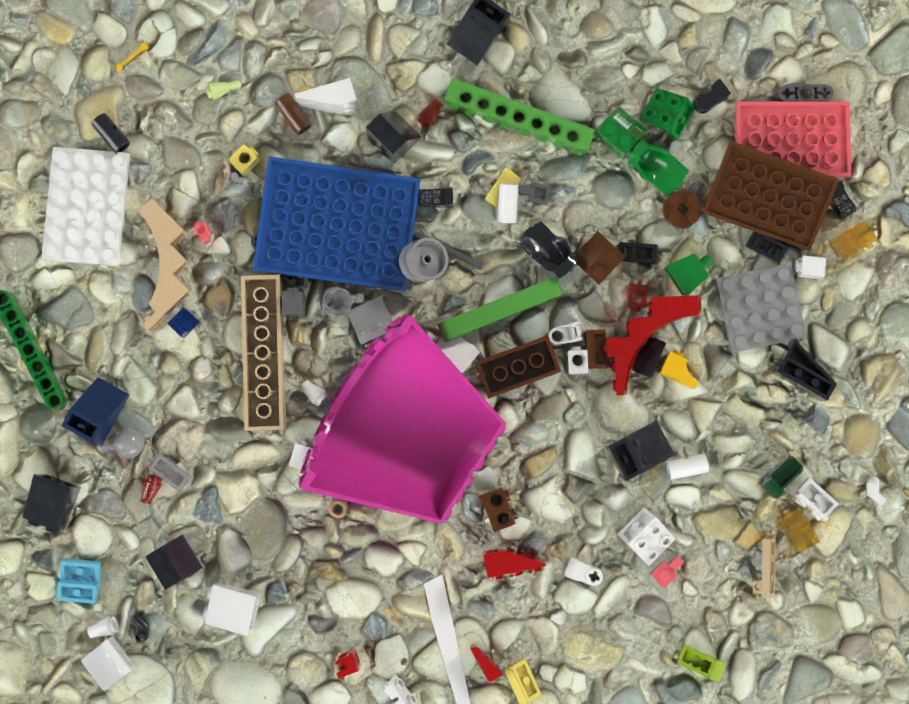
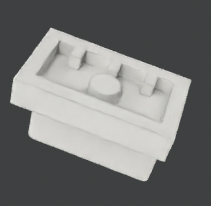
(646, 536)
(108, 663)

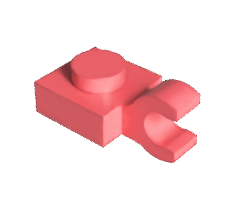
(203, 231)
(664, 573)

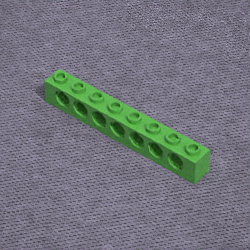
(530, 114)

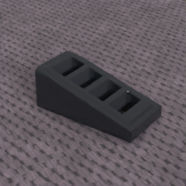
(764, 253)
(654, 256)

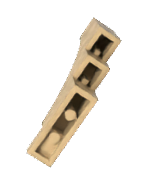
(170, 289)

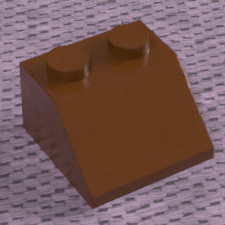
(599, 257)

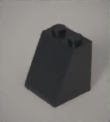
(392, 135)
(50, 502)

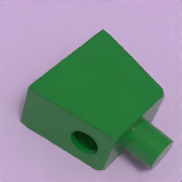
(688, 272)

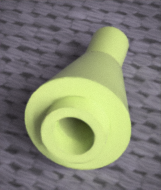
(218, 89)

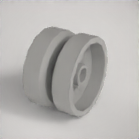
(423, 260)

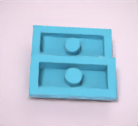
(79, 581)

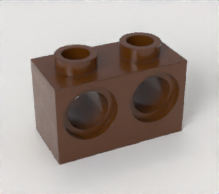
(494, 510)

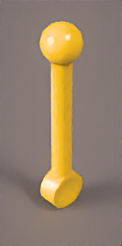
(143, 47)

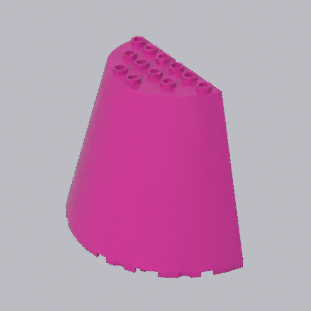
(402, 430)

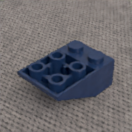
(96, 411)

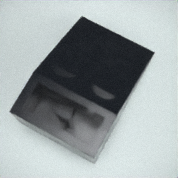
(479, 29)
(640, 451)

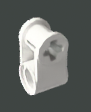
(569, 334)
(580, 571)

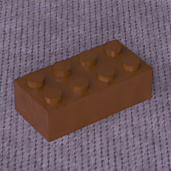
(517, 367)

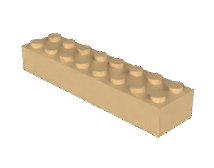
(263, 353)

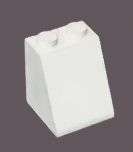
(459, 352)
(232, 608)

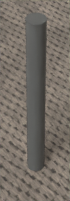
(454, 253)

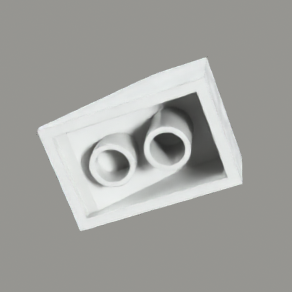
(331, 98)

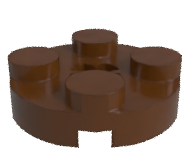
(689, 201)

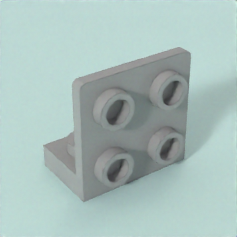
(370, 320)

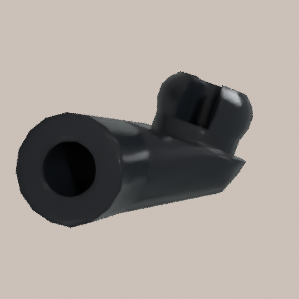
(142, 629)

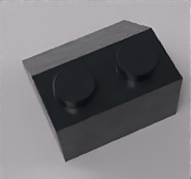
(173, 562)

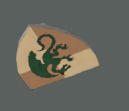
(225, 176)

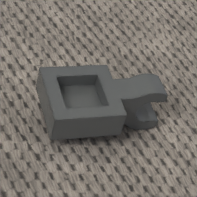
(537, 193)

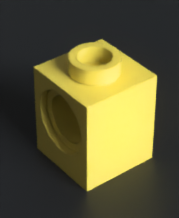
(244, 168)

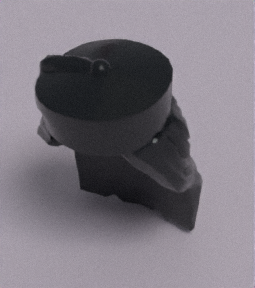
(548, 249)

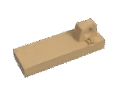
(767, 584)

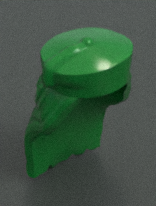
(657, 167)

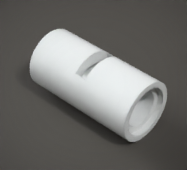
(507, 203)
(687, 467)

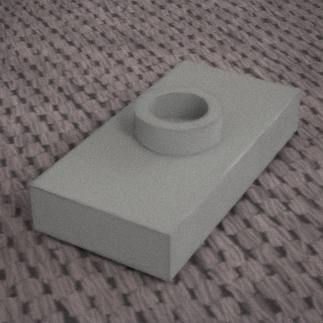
(170, 472)

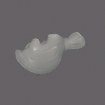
(338, 301)
(126, 444)

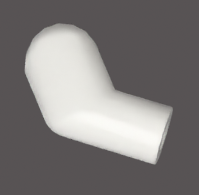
(872, 489)

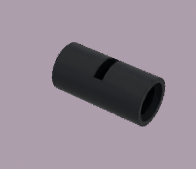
(110, 134)

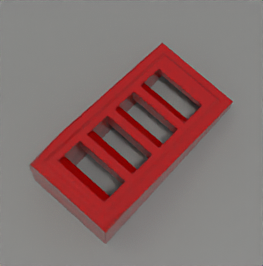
(490, 670)

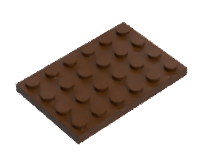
(770, 195)

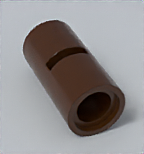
(293, 114)

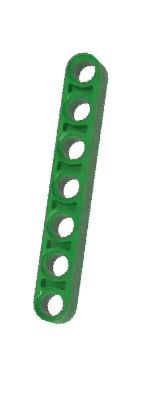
(37, 356)

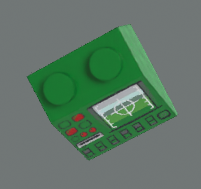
(620, 132)

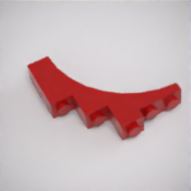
(640, 329)

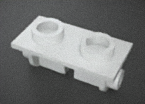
(396, 688)

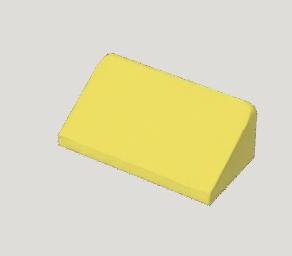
(506, 177)
(522, 681)

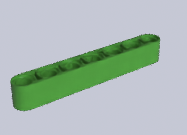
(500, 309)

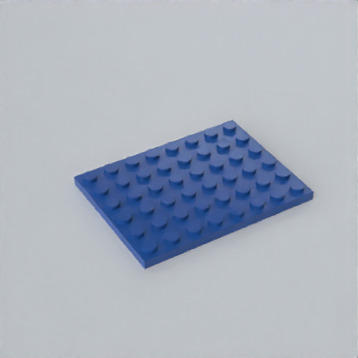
(335, 223)

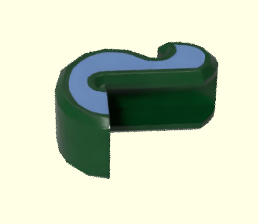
(781, 477)

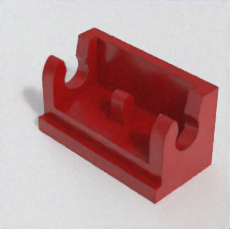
(350, 663)

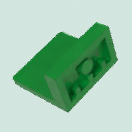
(668, 112)

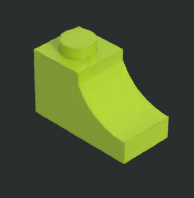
(701, 663)

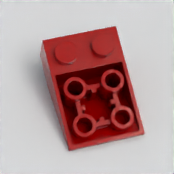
(503, 562)

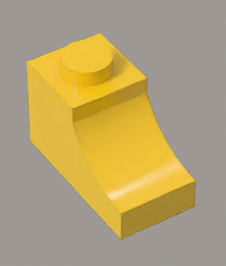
(676, 369)

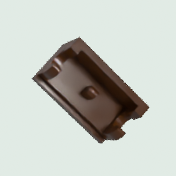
(595, 348)

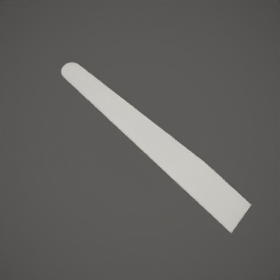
(446, 637)

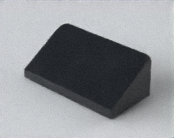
(649, 357)

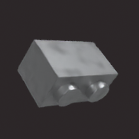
(293, 303)

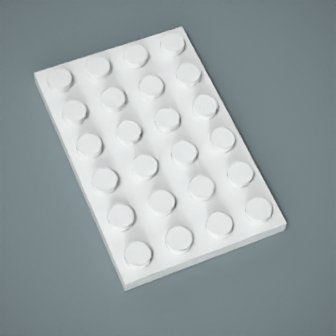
(85, 206)

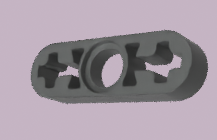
(810, 87)

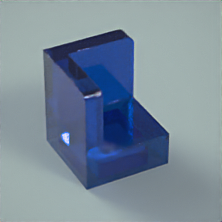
(183, 322)

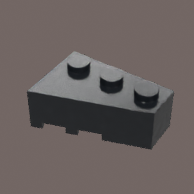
(803, 372)

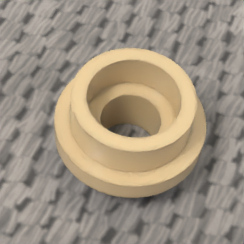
(332, 511)

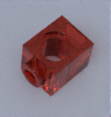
(642, 290)

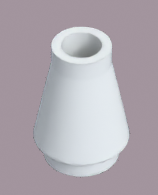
(315, 394)
(105, 627)

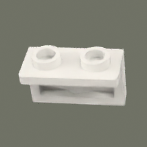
(815, 499)

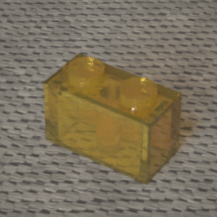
(853, 240)
(797, 529)

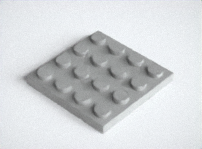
(760, 307)

